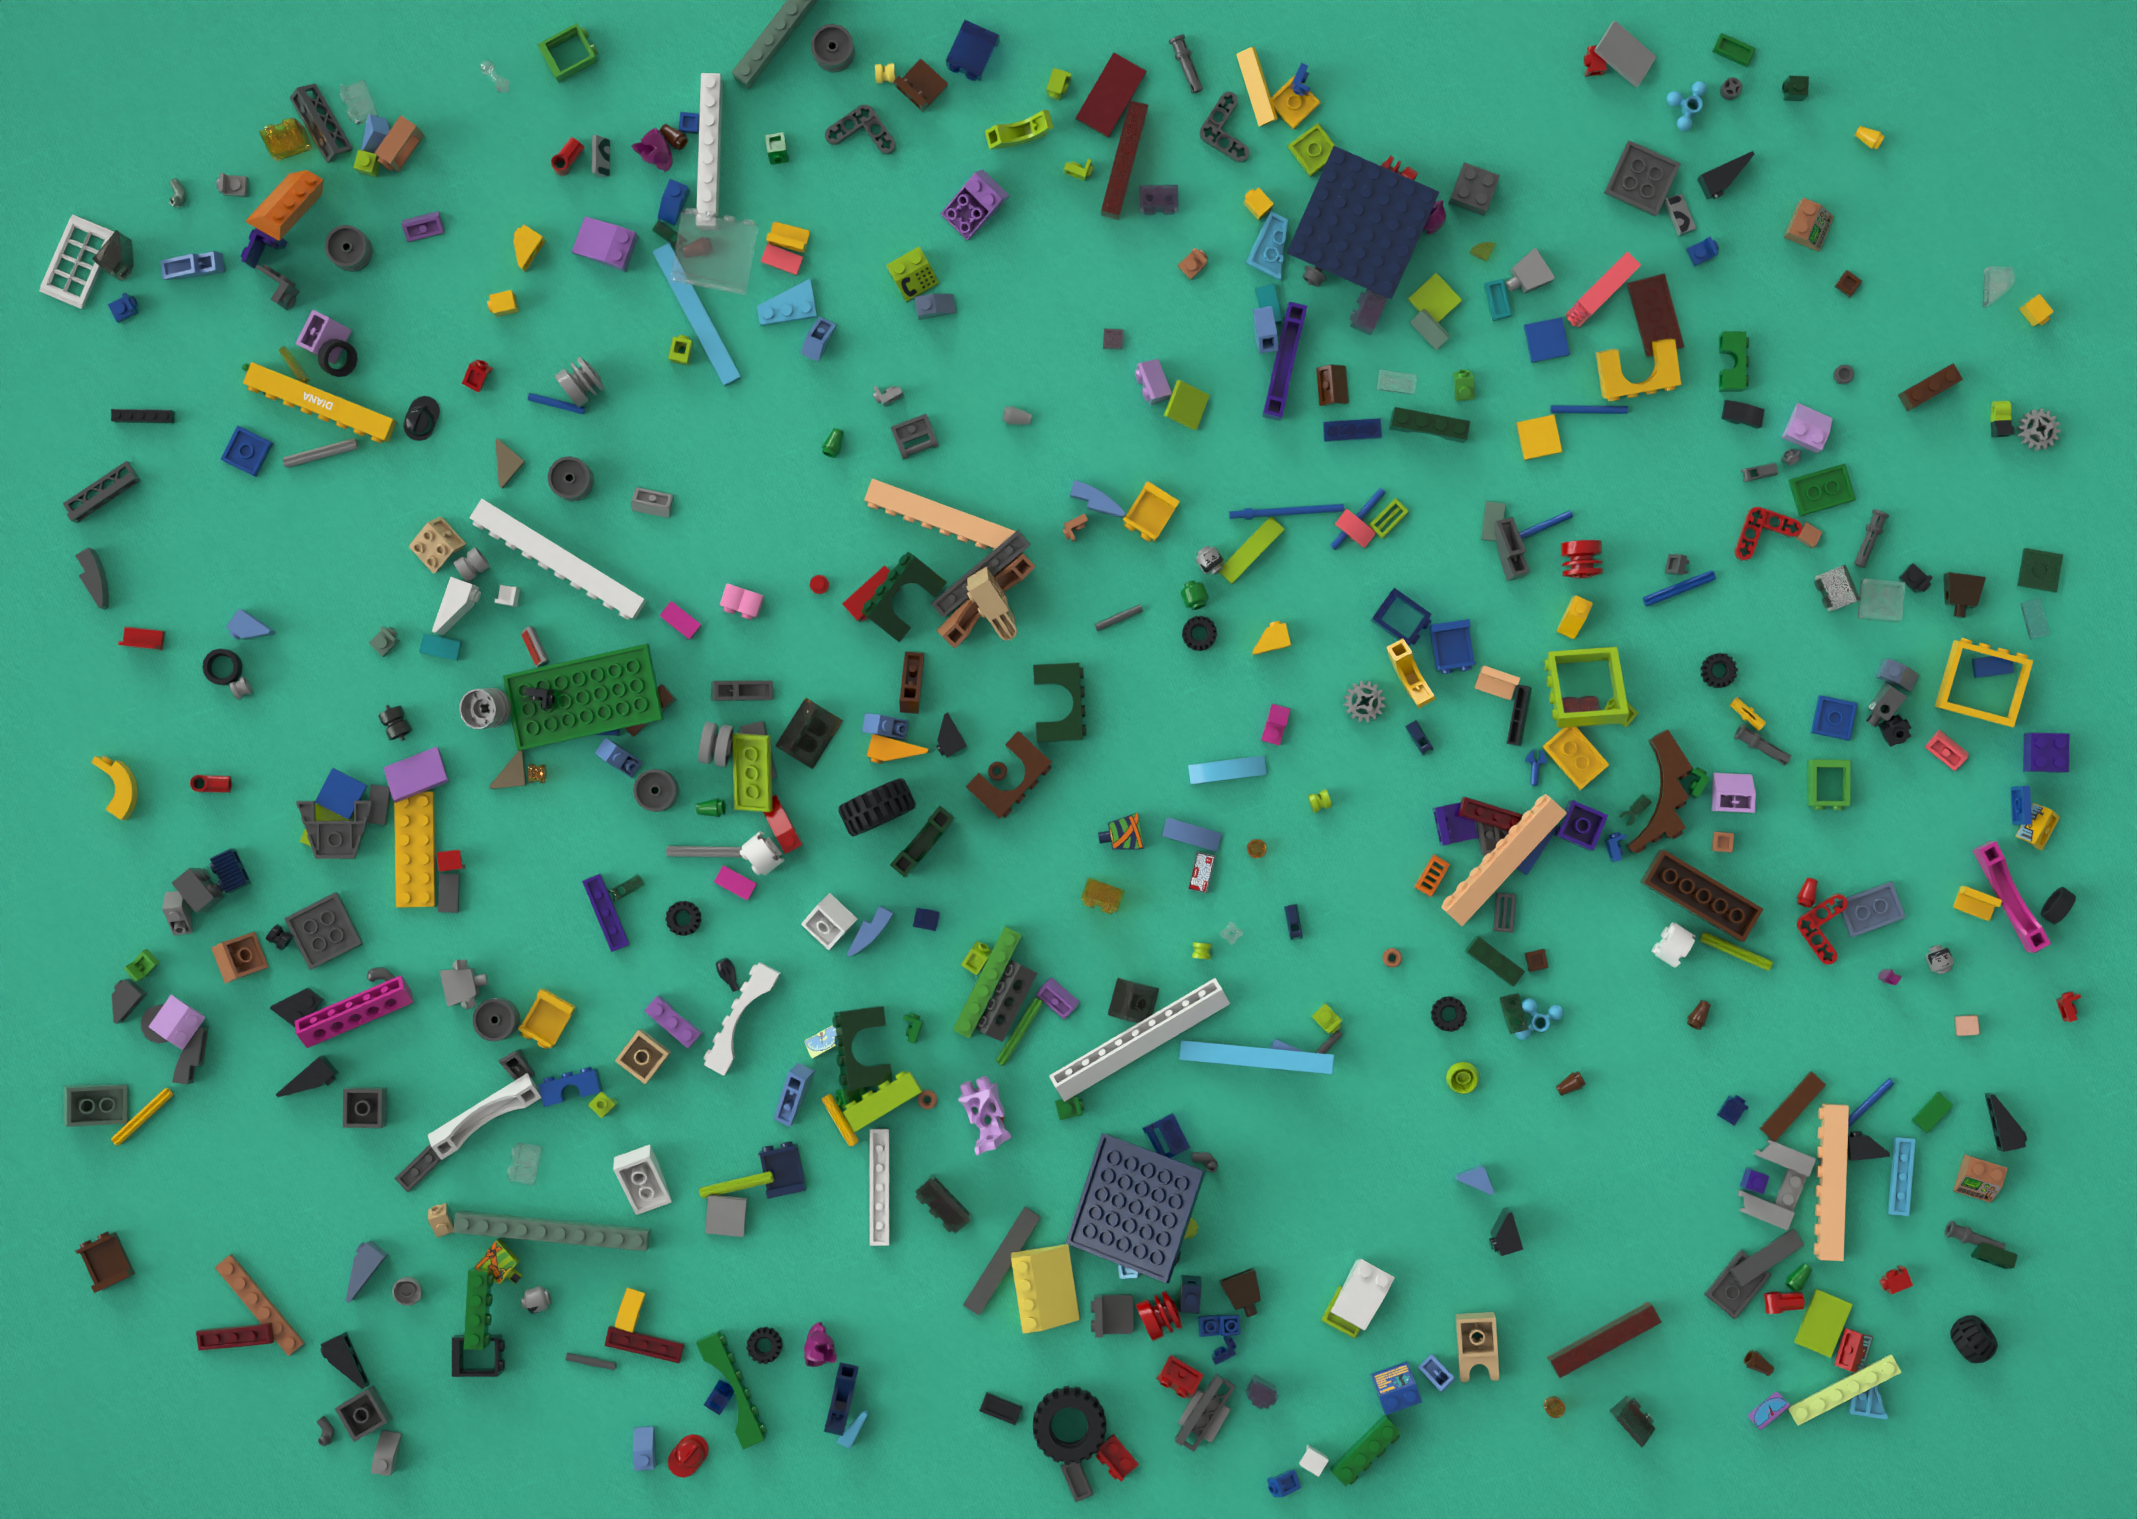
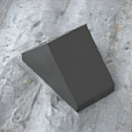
(516, 1065)

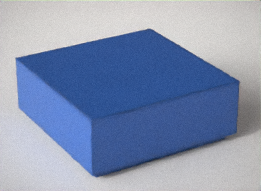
(689, 122)

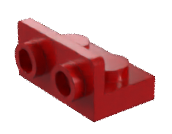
(1179, 1377)
(1116, 1458)

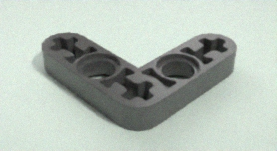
(867, 123)
(1216, 128)

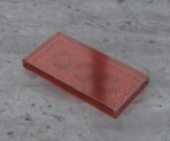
(1654, 312)

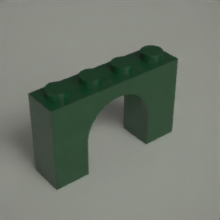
(880, 608)
(1068, 676)
(923, 842)
(847, 1025)

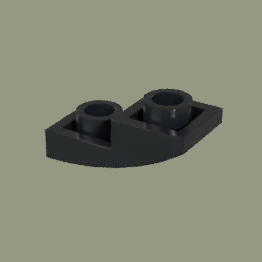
(1742, 413)

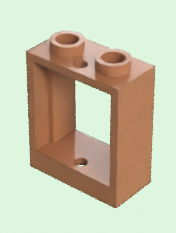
(399, 144)

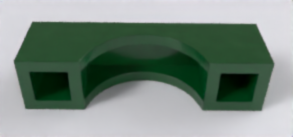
(1442, 426)

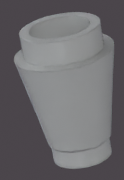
(1016, 416)

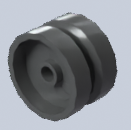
(830, 37)
(340, 240)
(560, 474)
(646, 796)
(507, 1017)

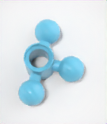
(1675, 98)
(1530, 1006)

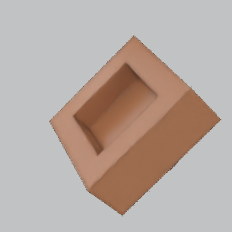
(1722, 842)

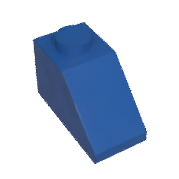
(673, 202)

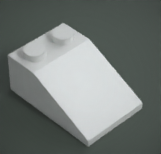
(455, 604)
(642, 1179)
(1362, 1294)

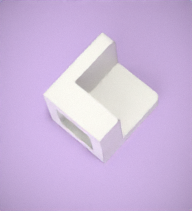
(508, 596)
(1314, 1460)

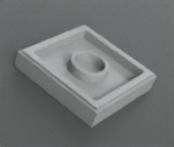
(726, 1215)
(1214, 1428)

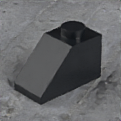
(949, 738)
(1864, 1147)

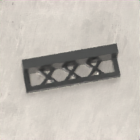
(316, 122)
(103, 496)
(1198, 1410)

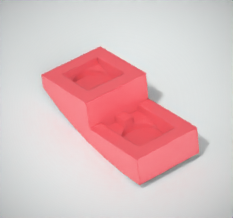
(1355, 528)

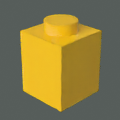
(1258, 203)
(503, 303)
(2036, 310)

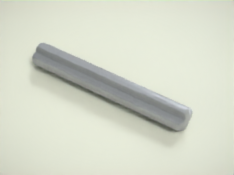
(320, 452)
(699, 851)

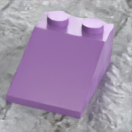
(605, 243)

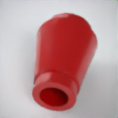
(1807, 894)

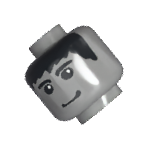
(1209, 560)
(1939, 959)
(536, 1300)

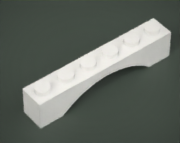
(722, 1053)
(454, 1133)

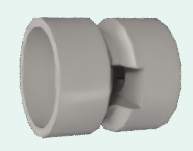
(471, 565)

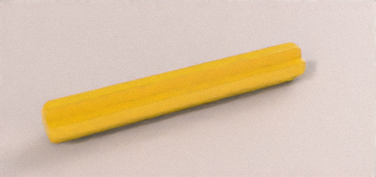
(142, 1116)

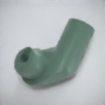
(179, 193)

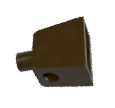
(1962, 591)
(1242, 1290)

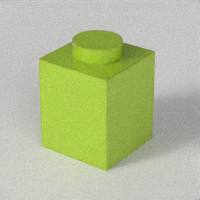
(367, 163)

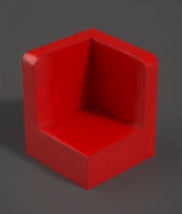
(449, 860)

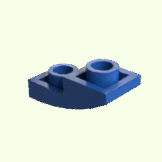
(1219, 1325)

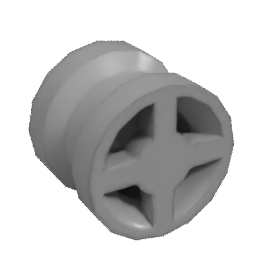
(241, 688)

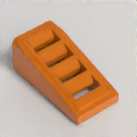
(1429, 892)

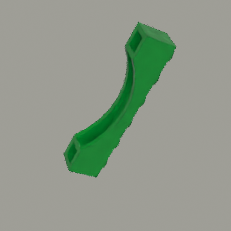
(716, 1353)

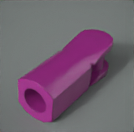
(1889, 977)

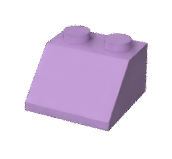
(1808, 428)
(177, 1022)

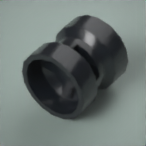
(279, 937)

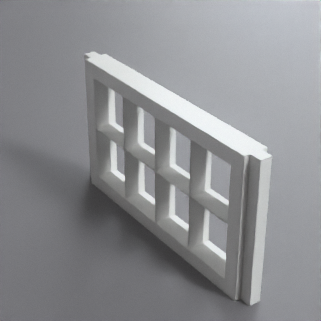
(62, 294)

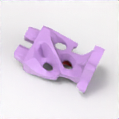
(988, 1104)

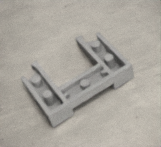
(1798, 1168)

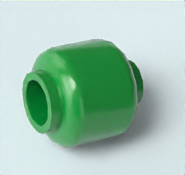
(1194, 595)

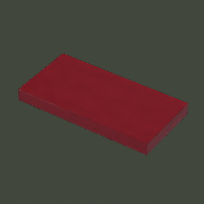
(1111, 95)

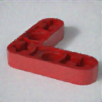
(1763, 522)
(1816, 922)

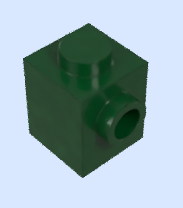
(1795, 88)

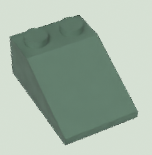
(94, 1104)

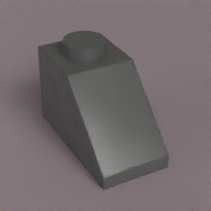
(125, 999)

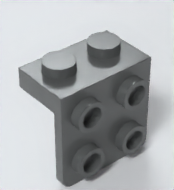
(285, 293)
(1112, 1314)

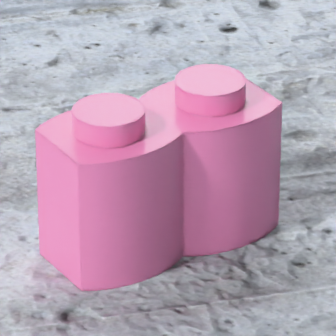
(742, 601)

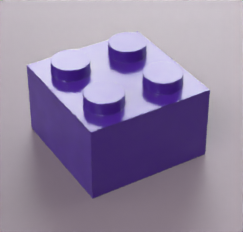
(2046, 752)
(1581, 825)

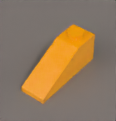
(889, 749)

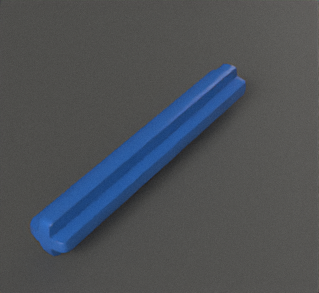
(1679, 588)

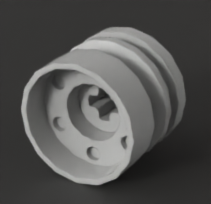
(579, 381)
(485, 708)

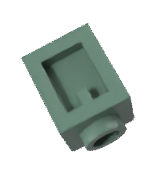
(384, 640)

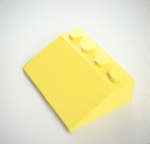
(1045, 1288)

